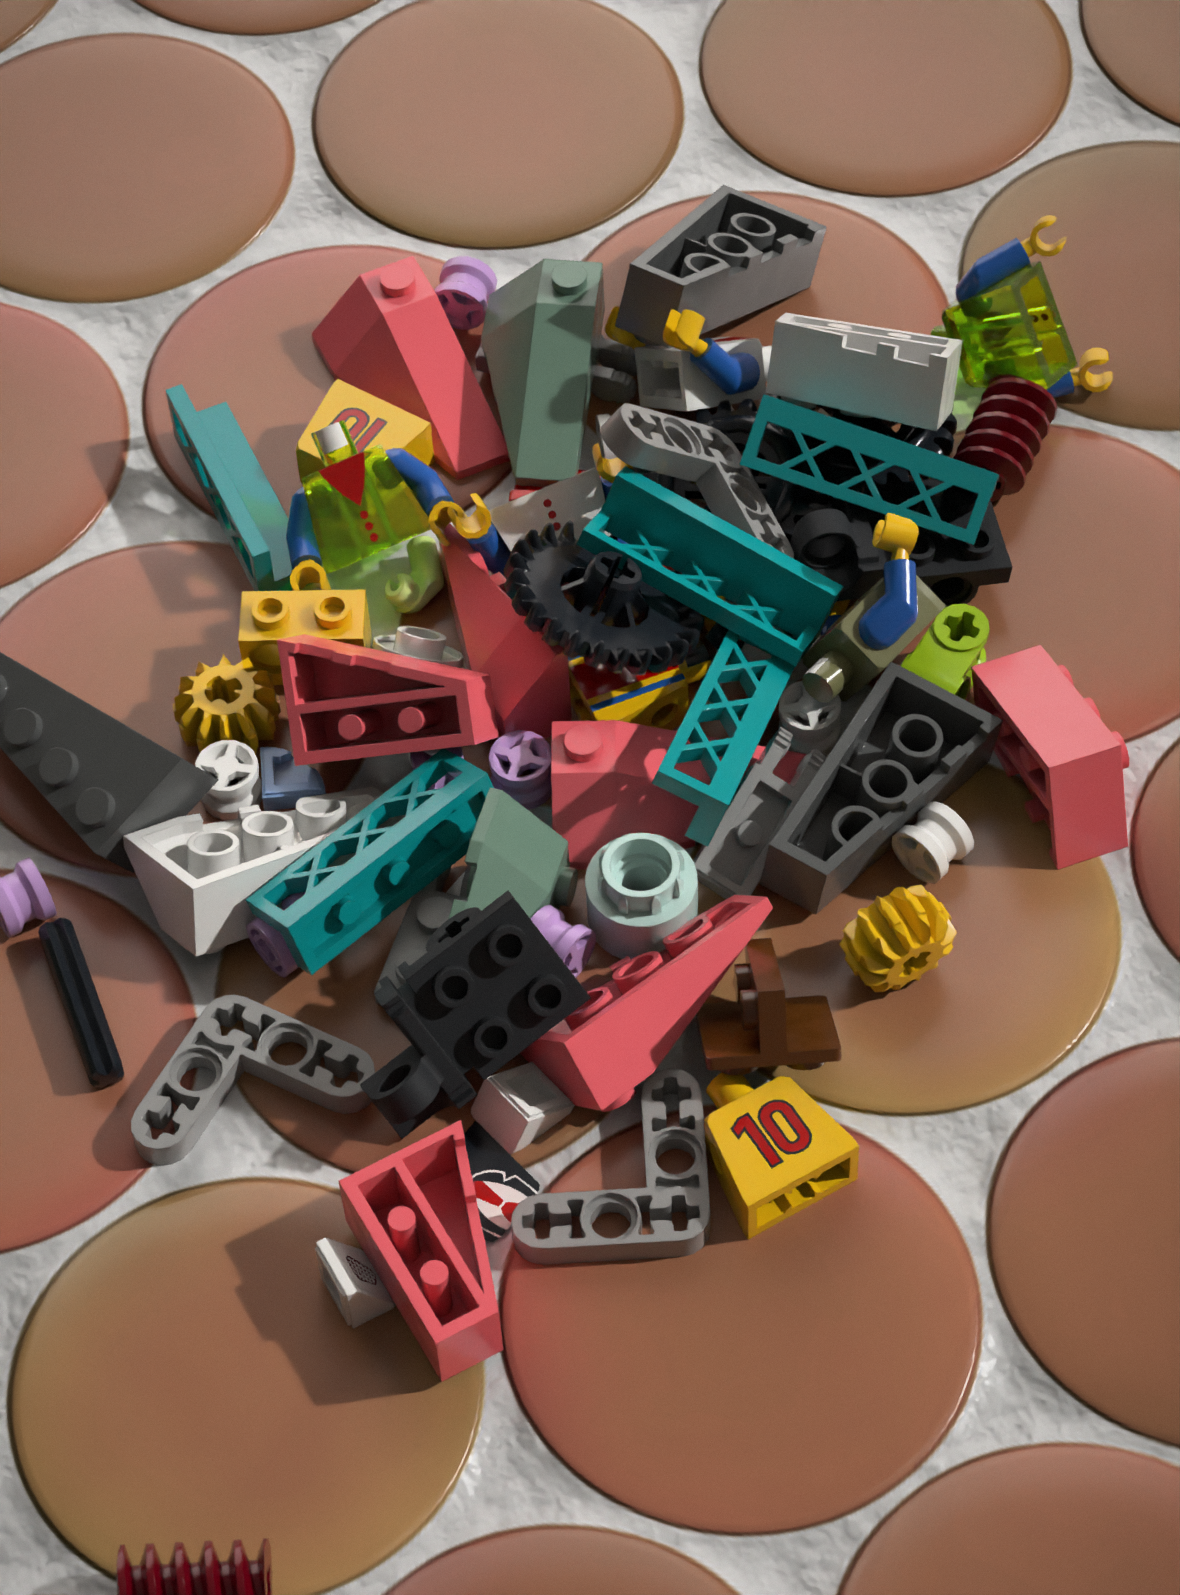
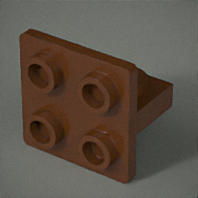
(763, 1024)

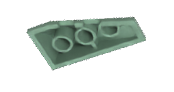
(542, 363)
(516, 854)

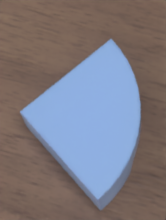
(284, 782)

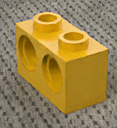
(285, 614)

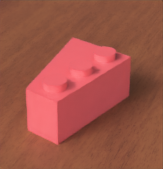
(378, 703)
(1059, 751)
(428, 1247)

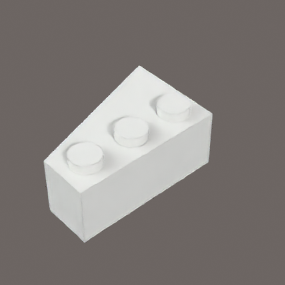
(864, 370)

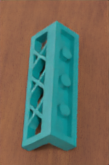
(876, 446)
(234, 489)
(713, 563)
(742, 733)
(388, 861)

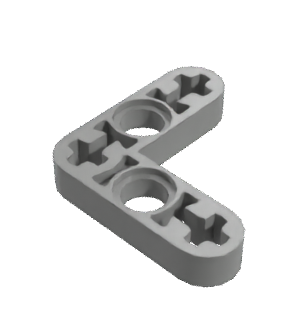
(699, 456)
(229, 1058)
(661, 1197)

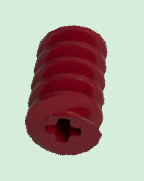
(1008, 430)
(204, 1577)

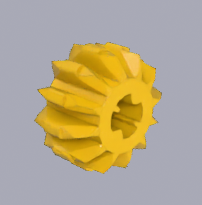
(226, 705)
(898, 938)

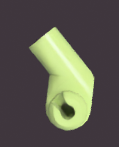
(424, 580)

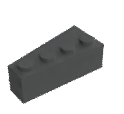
(721, 264)
(895, 757)
(90, 764)

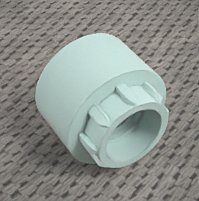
(639, 893)

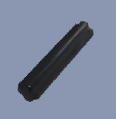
(81, 1003)

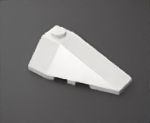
(205, 872)

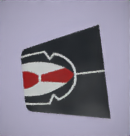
(497, 1181)

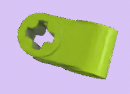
(951, 649)

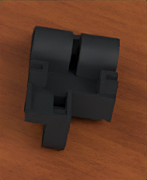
(942, 562)
(468, 1004)

